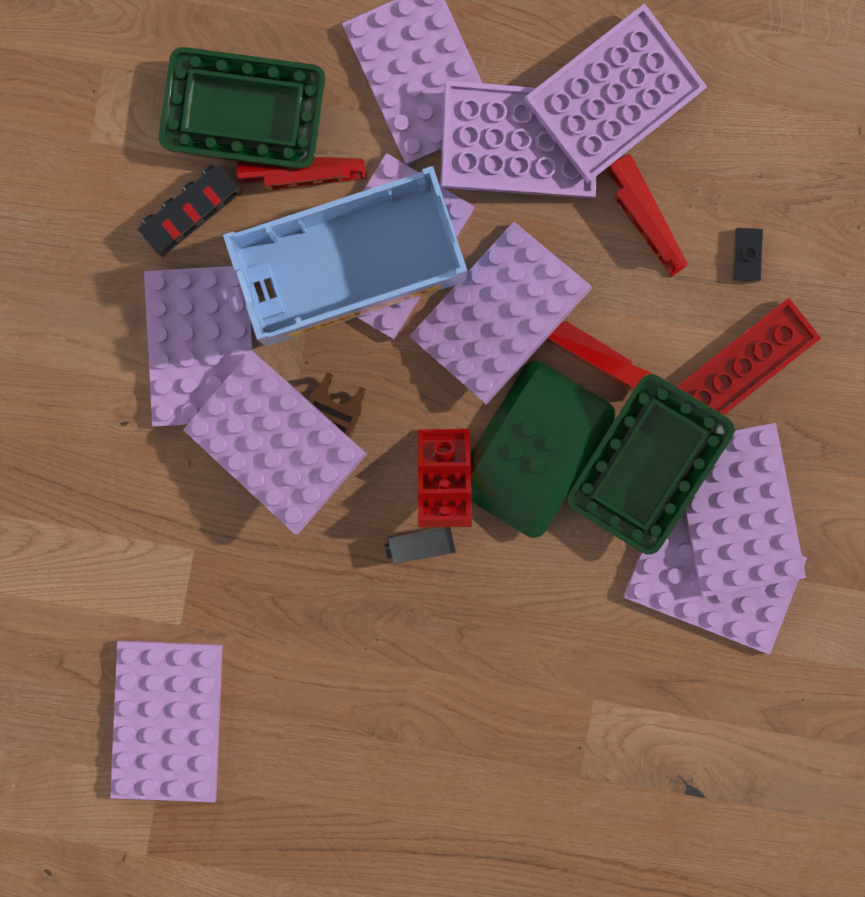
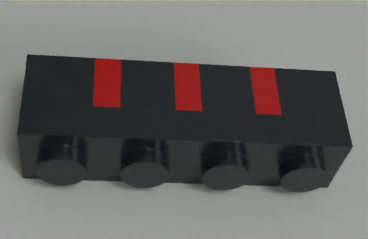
(189, 210)

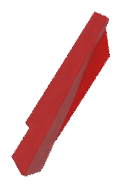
(322, 171)
(644, 213)
(596, 355)

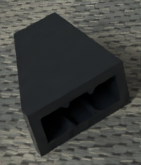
(420, 544)

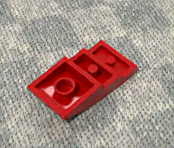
(444, 478)

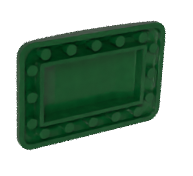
(242, 108)
(537, 448)
(650, 464)

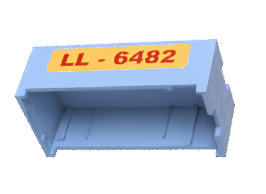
(347, 257)

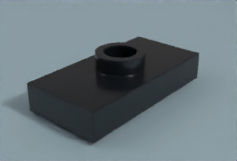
(747, 254)

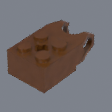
(344, 415)

